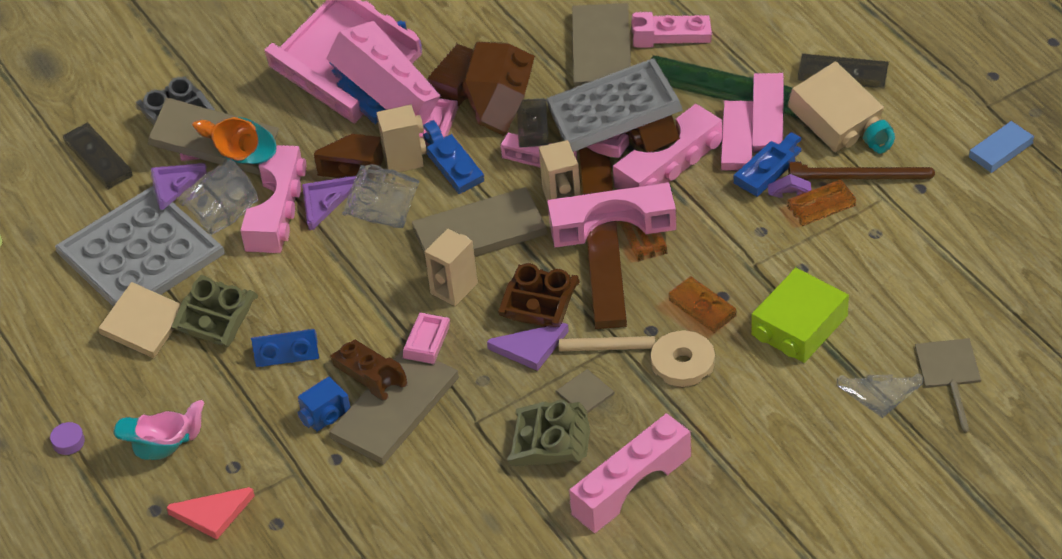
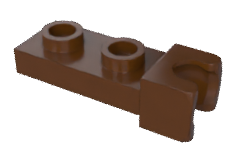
(369, 368)

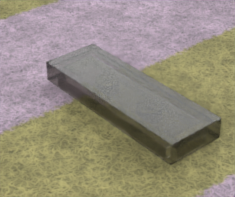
(866, 72)
(532, 123)
(97, 155)

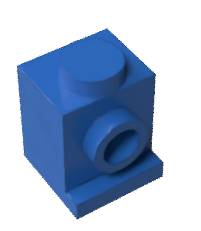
(322, 404)

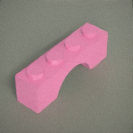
(698, 135)
(644, 206)
(267, 224)
(602, 492)

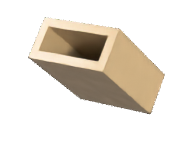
(835, 106)

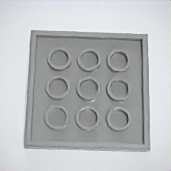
(613, 104)
(139, 247)

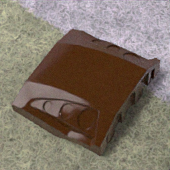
(538, 296)

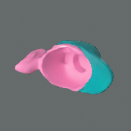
(161, 433)

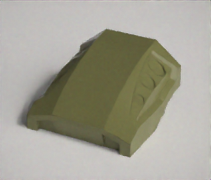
(213, 311)
(550, 434)

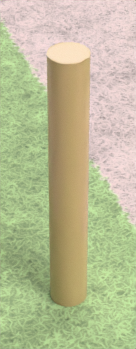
(606, 343)

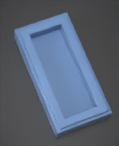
(1001, 146)

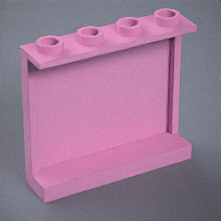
(305, 52)

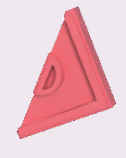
(213, 512)

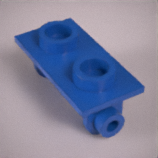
(285, 348)

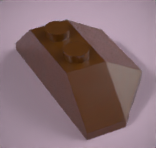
(497, 83)

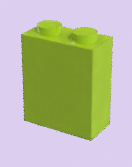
(799, 315)

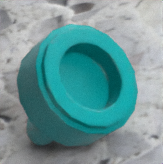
(878, 134)

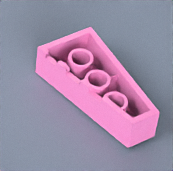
(382, 69)

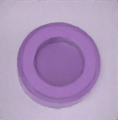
(67, 438)

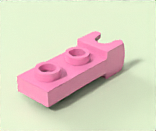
(669, 29)

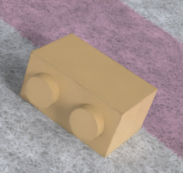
(401, 139)
(559, 171)
(451, 267)

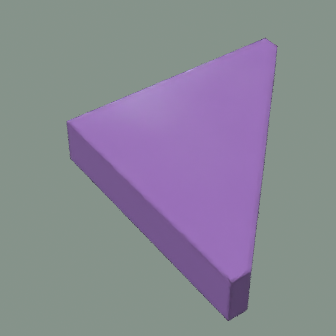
(172, 180)
(324, 197)
(529, 346)

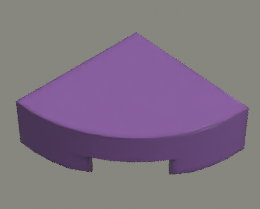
(789, 185)

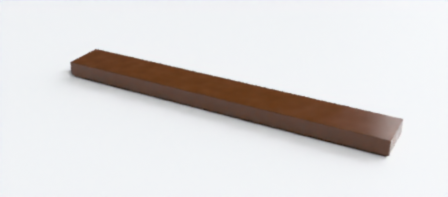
(603, 247)

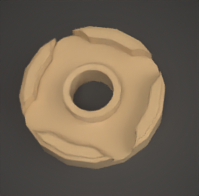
(682, 344)

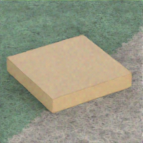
(141, 320)

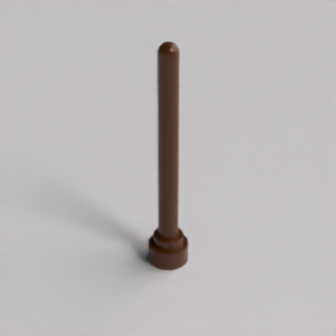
(843, 173)

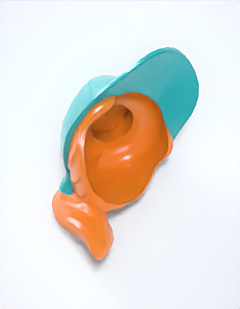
(239, 139)

